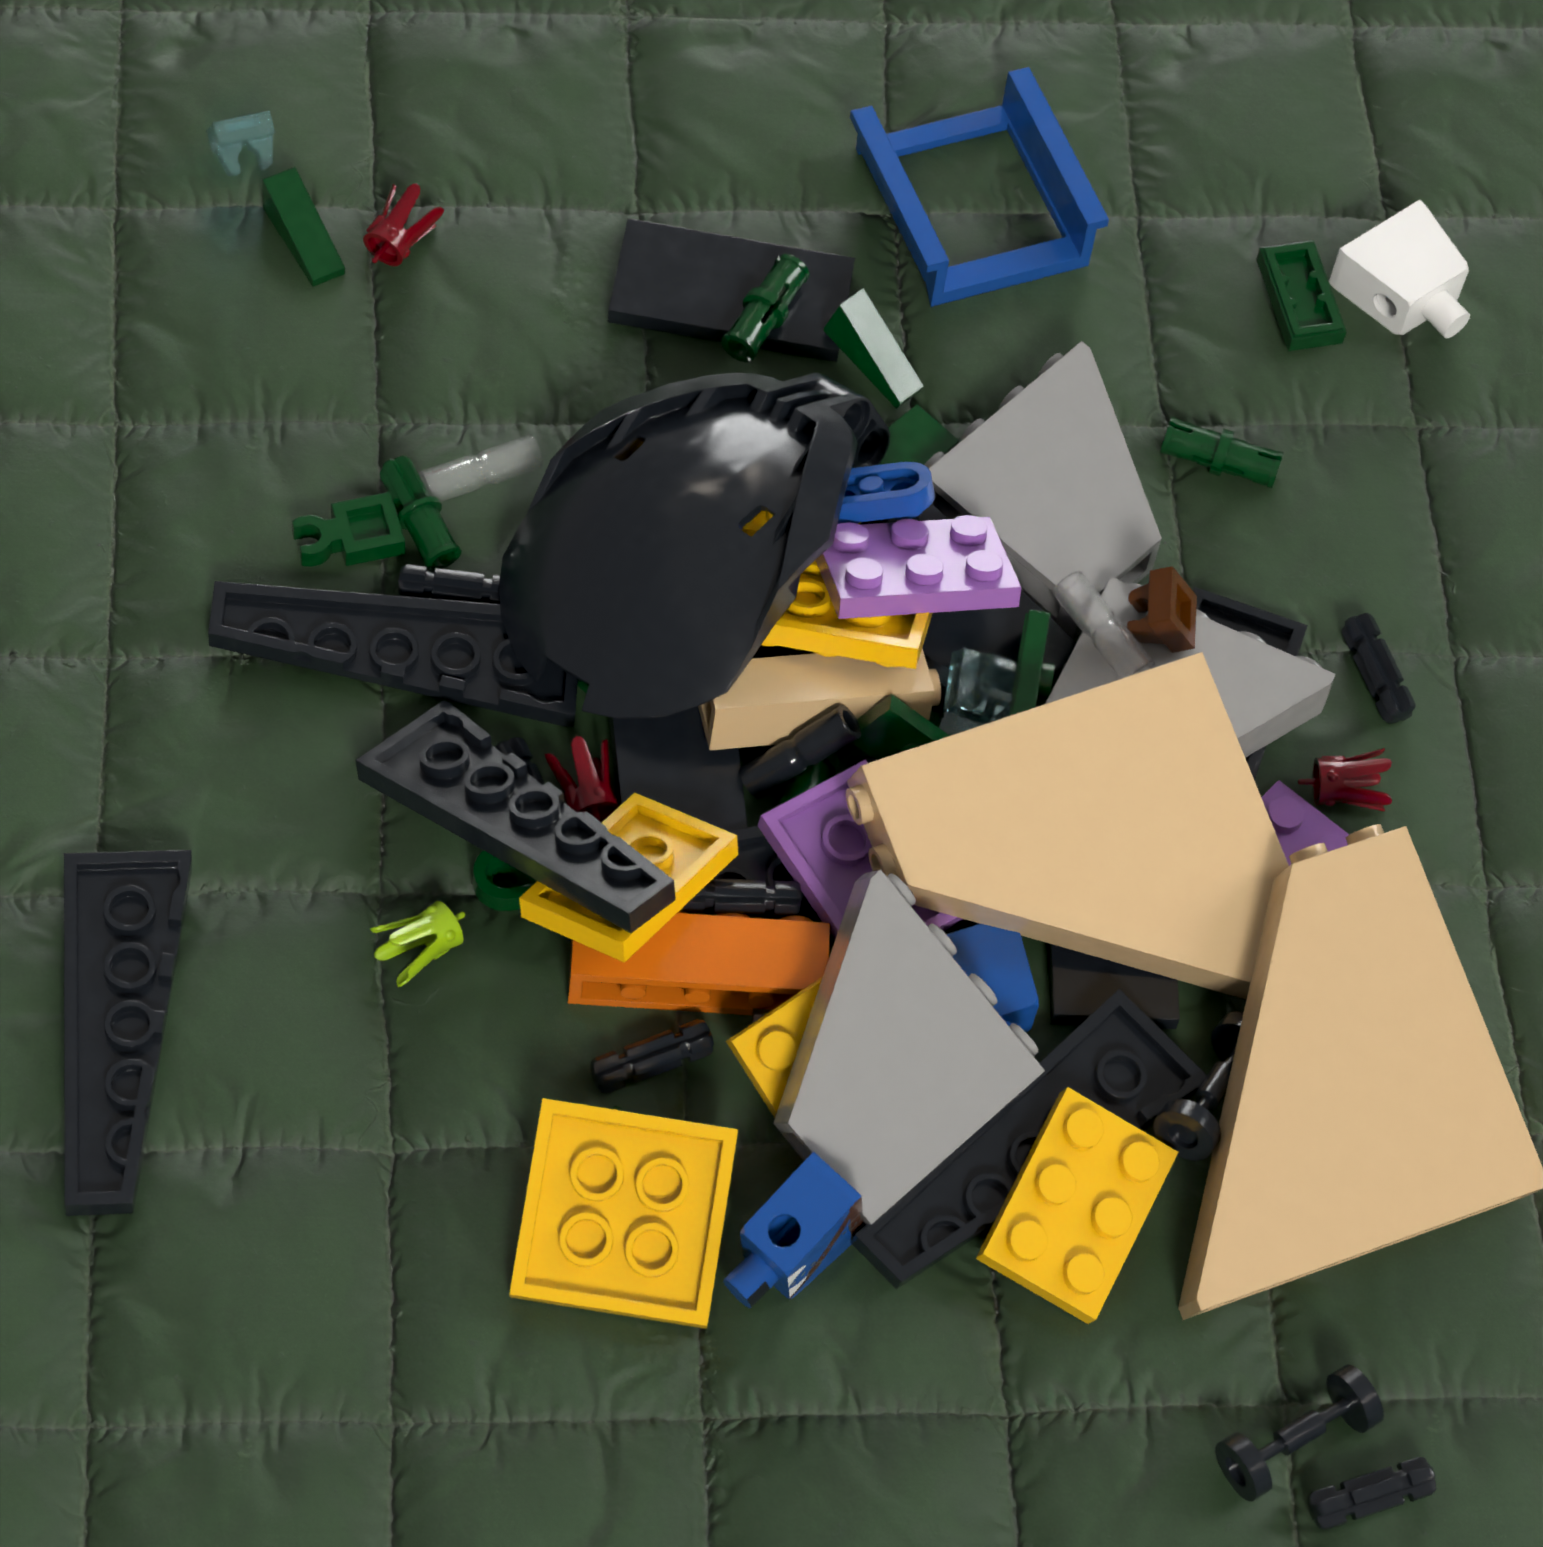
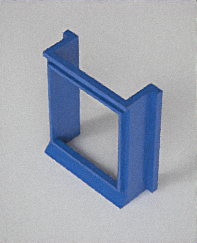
(1048, 161)

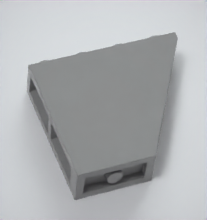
(1054, 484)
(1258, 684)
(897, 1051)

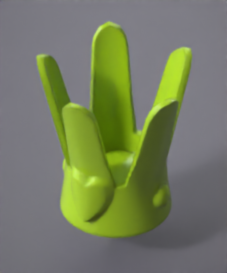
(434, 927)

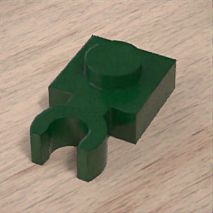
(359, 528)

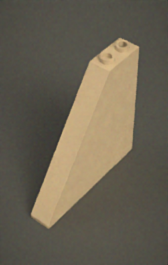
(1090, 827)
(1355, 1082)

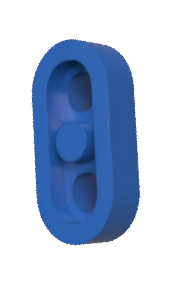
(887, 492)

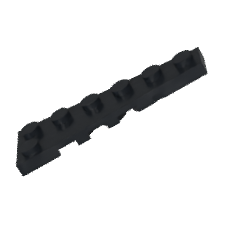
(392, 641)
(460, 781)
(118, 982)
(1110, 1059)

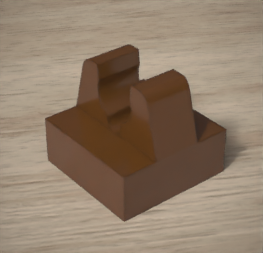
(1170, 611)

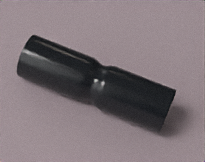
(794, 755)

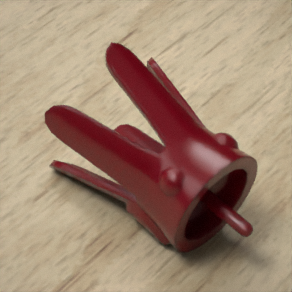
(387, 237)
(1339, 778)
(594, 788)

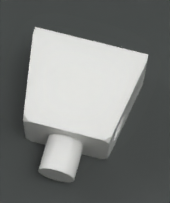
(1405, 273)

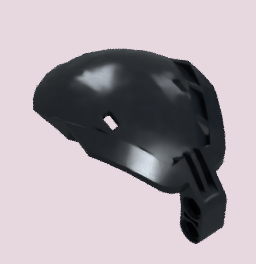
(638, 544)

